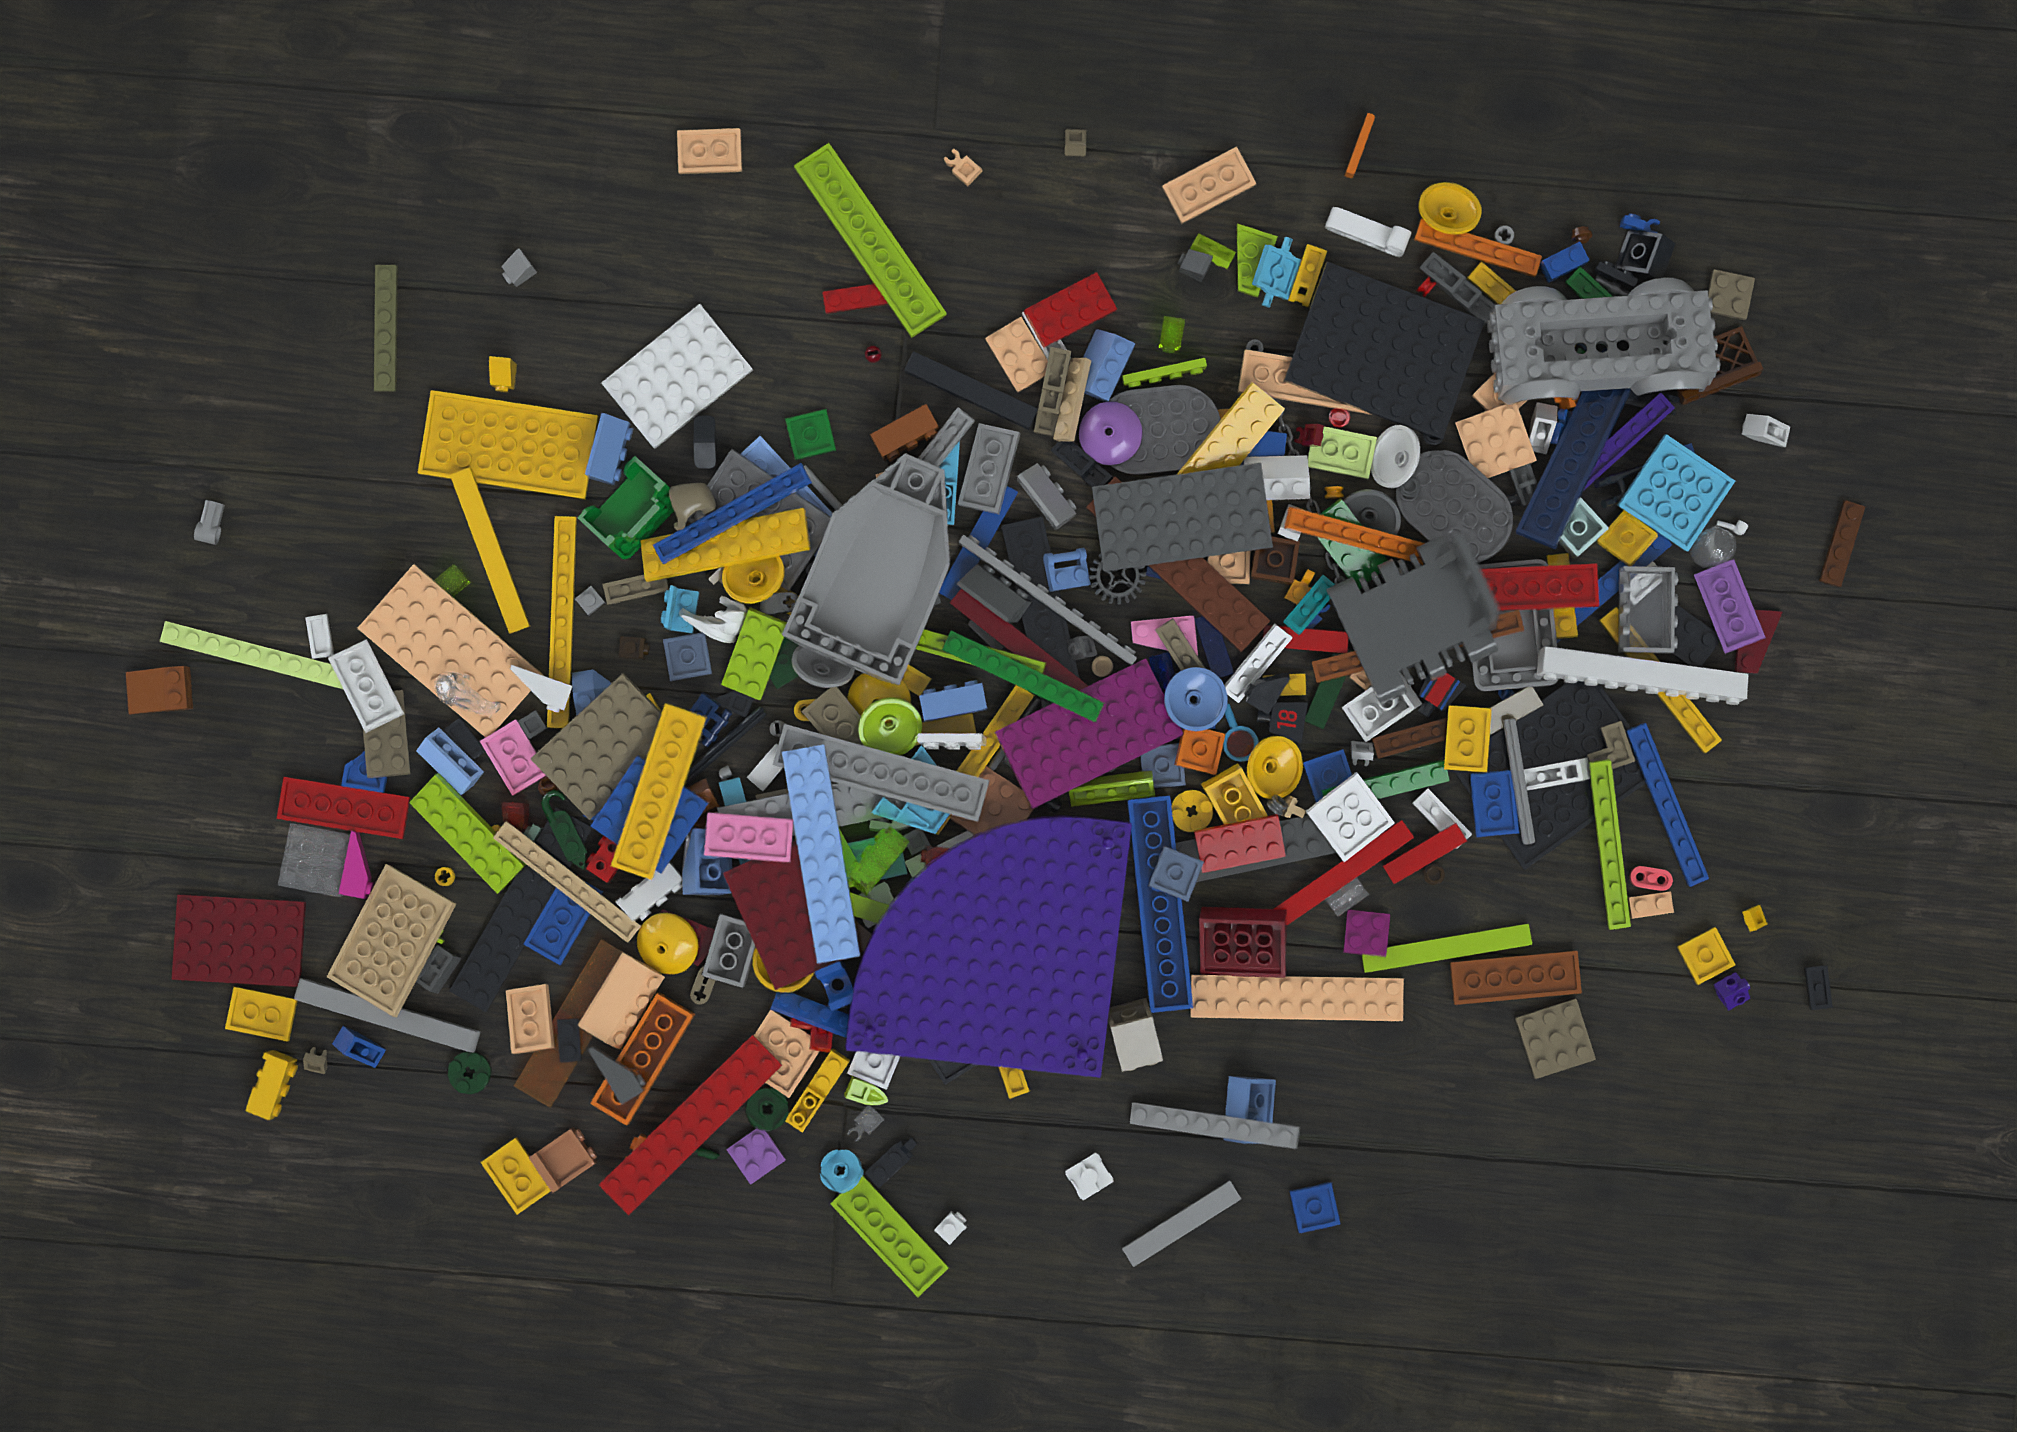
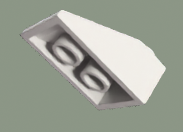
(1372, 718)

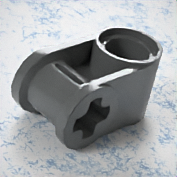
(777, 603)

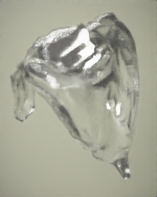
(456, 691)

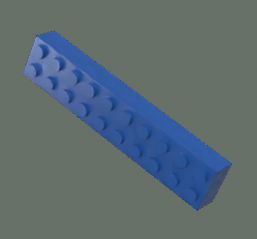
(1158, 911)

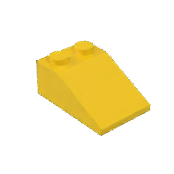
(1233, 796)

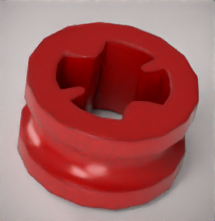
(1426, 286)

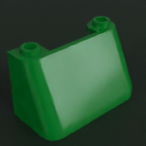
(631, 511)

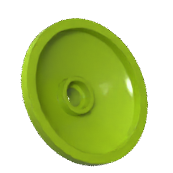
(893, 737)

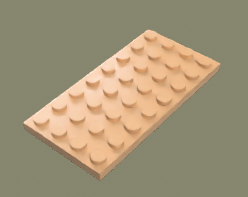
(437, 634)

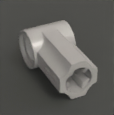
(209, 528)

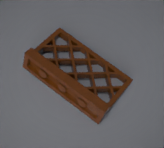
(1729, 378)

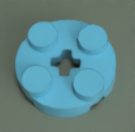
(852, 1173)

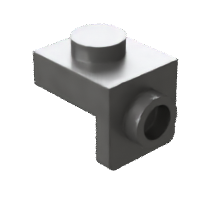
(1081, 647)

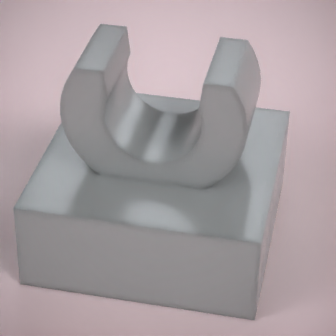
(1361, 751)

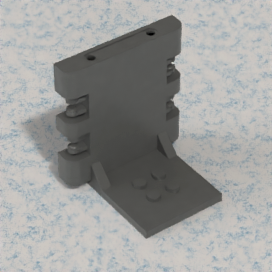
(1418, 615)

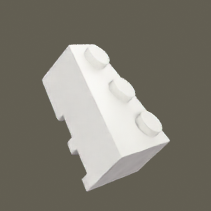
(650, 893)

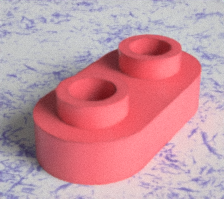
(1650, 878)

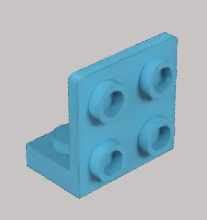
(676, 600)

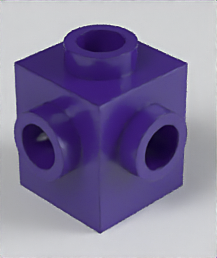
(1732, 991)

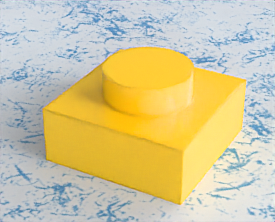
(1754, 918)

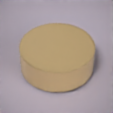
(1102, 666)

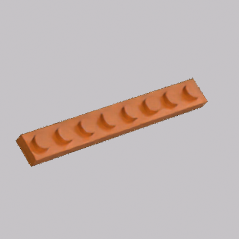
(1351, 534)

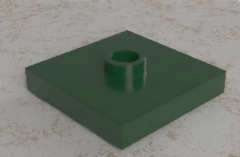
(783, 670)

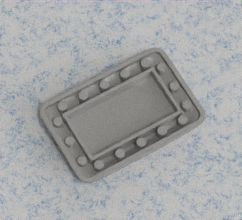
(1517, 653)

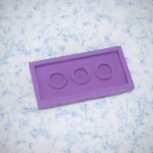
(1729, 606)

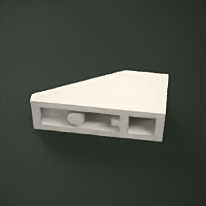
(546, 689)
(1557, 774)

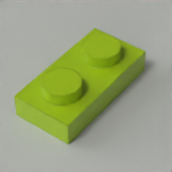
(1221, 255)

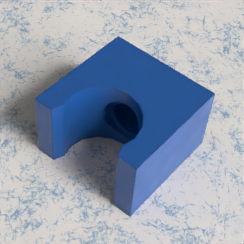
(827, 975)

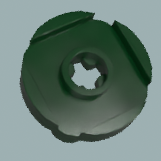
(480, 1078)
(755, 1111)

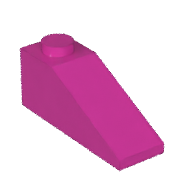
(356, 872)

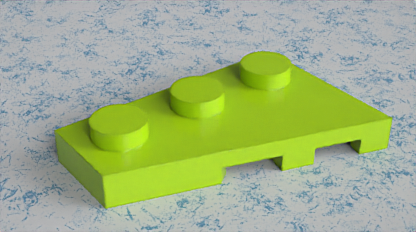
(1249, 251)

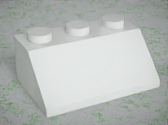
(1284, 476)

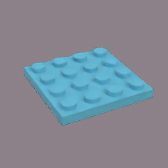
(1676, 492)

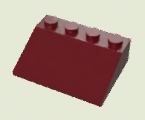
(1243, 942)

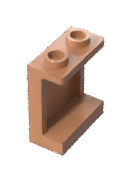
(563, 1159)

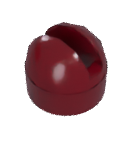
(873, 358)

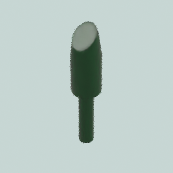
(707, 1153)

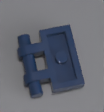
(707, 707)

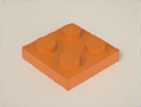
(1200, 750)

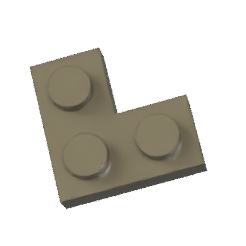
(1617, 745)

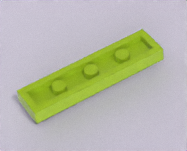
(1173, 371)

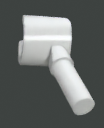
(1739, 528)

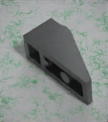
(621, 1078)

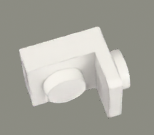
(951, 1226)

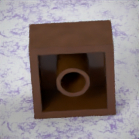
(1276, 563)

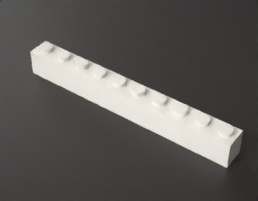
(1642, 674)

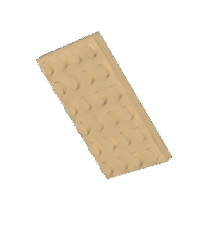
(391, 940)

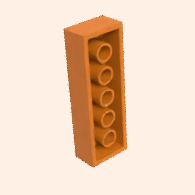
(646, 1053)

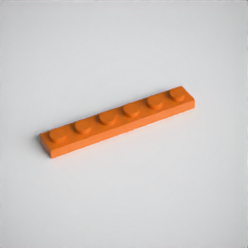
(1481, 249)

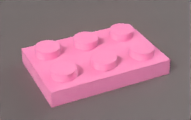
(511, 756)

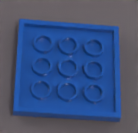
(615, 812)

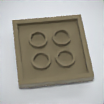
(1555, 1038)

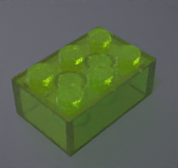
(877, 859)

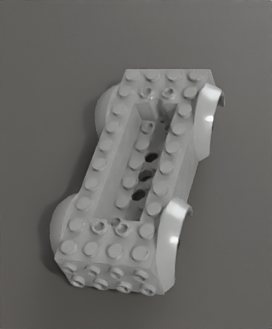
(1660, 320)

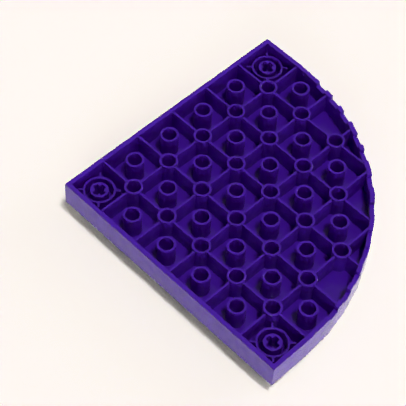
(1000, 951)

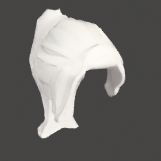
(724, 625)

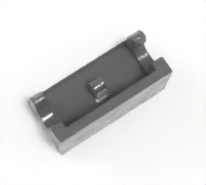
(437, 969)

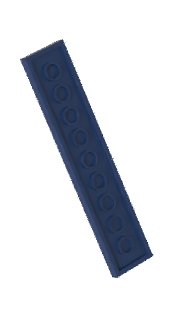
(1571, 465)

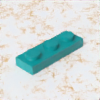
(1309, 606)

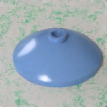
(1209, 695)

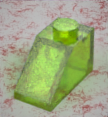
(1171, 334)

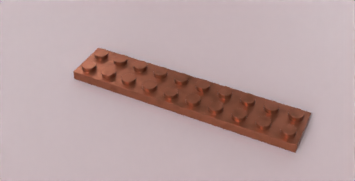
(1211, 596)

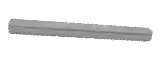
(1519, 781)

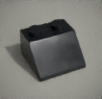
(1645, 254)

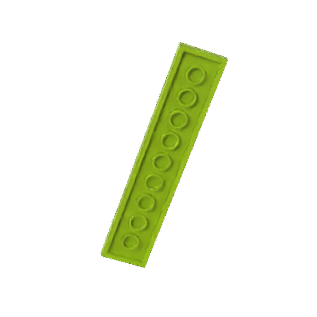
(870, 240)

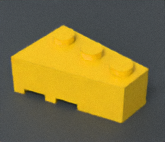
(271, 1085)

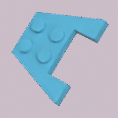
(912, 814)

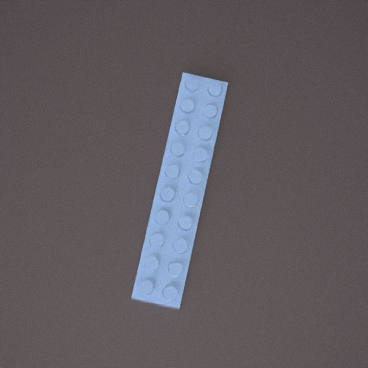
(821, 853)

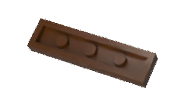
(1842, 543)
(1410, 738)

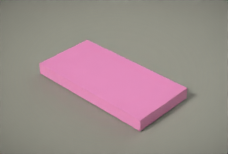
(748, 837)

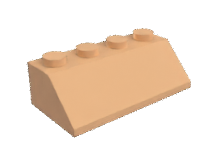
(621, 1001)

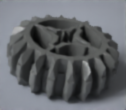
(1107, 591)

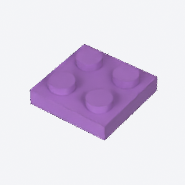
(756, 1155)

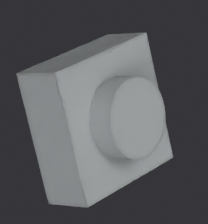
(590, 600)

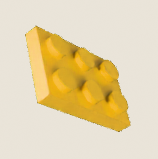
(1467, 738)
(261, 1014)
(515, 1176)

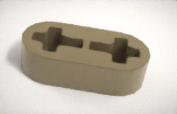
(697, 986)

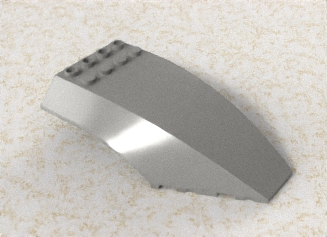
(877, 573)

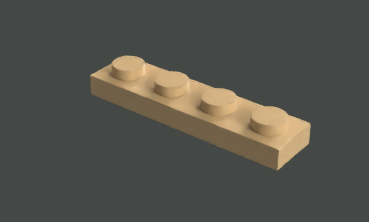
(1072, 399)

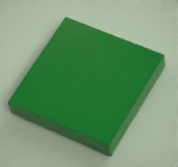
(810, 434)

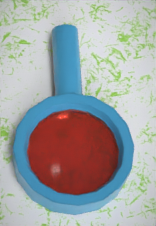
(1239, 739)

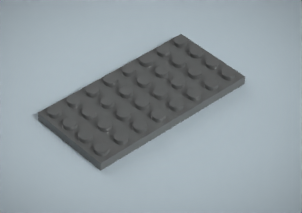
(1182, 517)

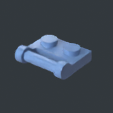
(1069, 576)

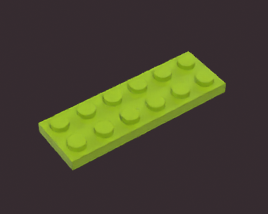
(466, 832)
(890, 1236)

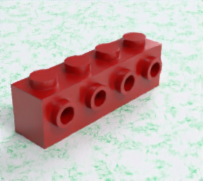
(601, 862)

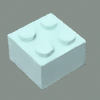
(1582, 530)

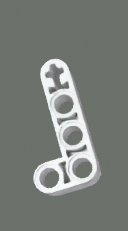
(1368, 232)

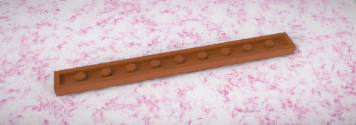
(1349, 664)

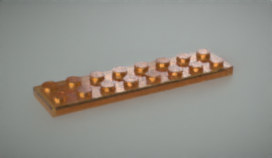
(544, 1073)

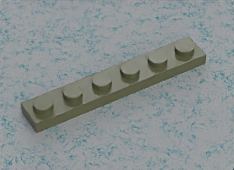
(385, 328)

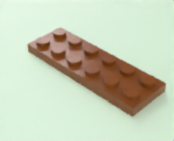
(1515, 977)

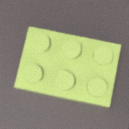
(1343, 453)

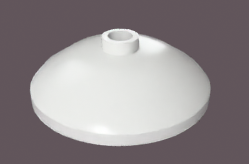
(1395, 456)

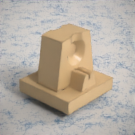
(1292, 808)

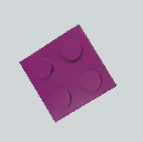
(1366, 933)

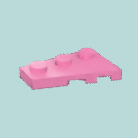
(1144, 631)

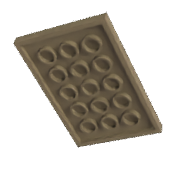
(600, 745)

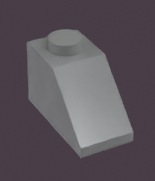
(517, 268)

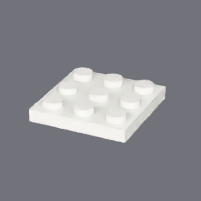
(1350, 817)

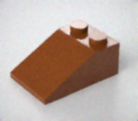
(159, 690)

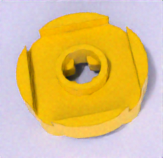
(1203, 807)

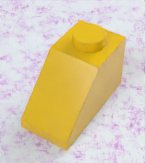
(502, 373)

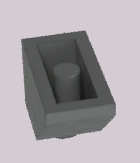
(1195, 264)

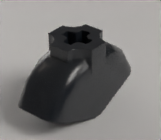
(705, 442)

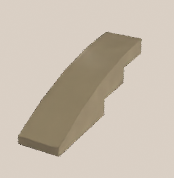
(1052, 391)

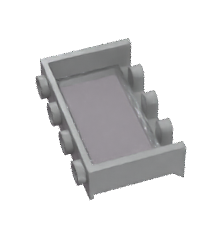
(1647, 610)

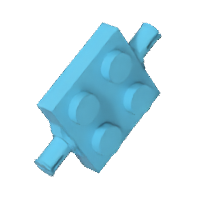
(1276, 272)

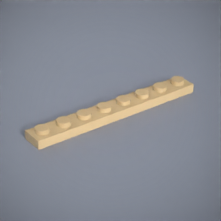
(566, 881)

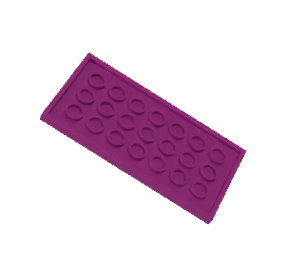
(1063, 750)

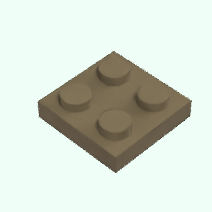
(1730, 294)

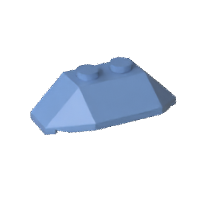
(587, 687)

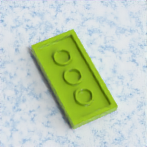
(754, 654)

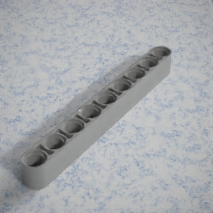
(406, 1021)

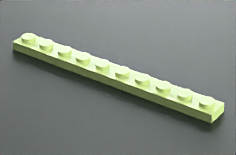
(249, 654)

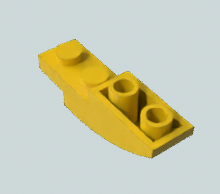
(817, 1090)

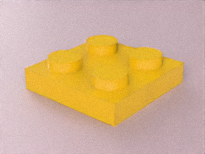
(1627, 538)
(1706, 955)

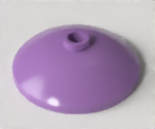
(1121, 443)

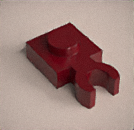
(1310, 435)

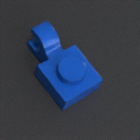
(1634, 222)

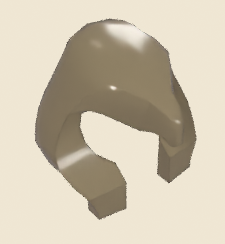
(690, 498)

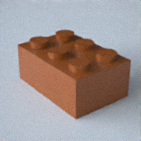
(905, 433)

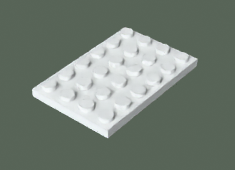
(677, 376)

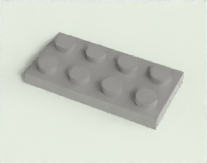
(989, 468)

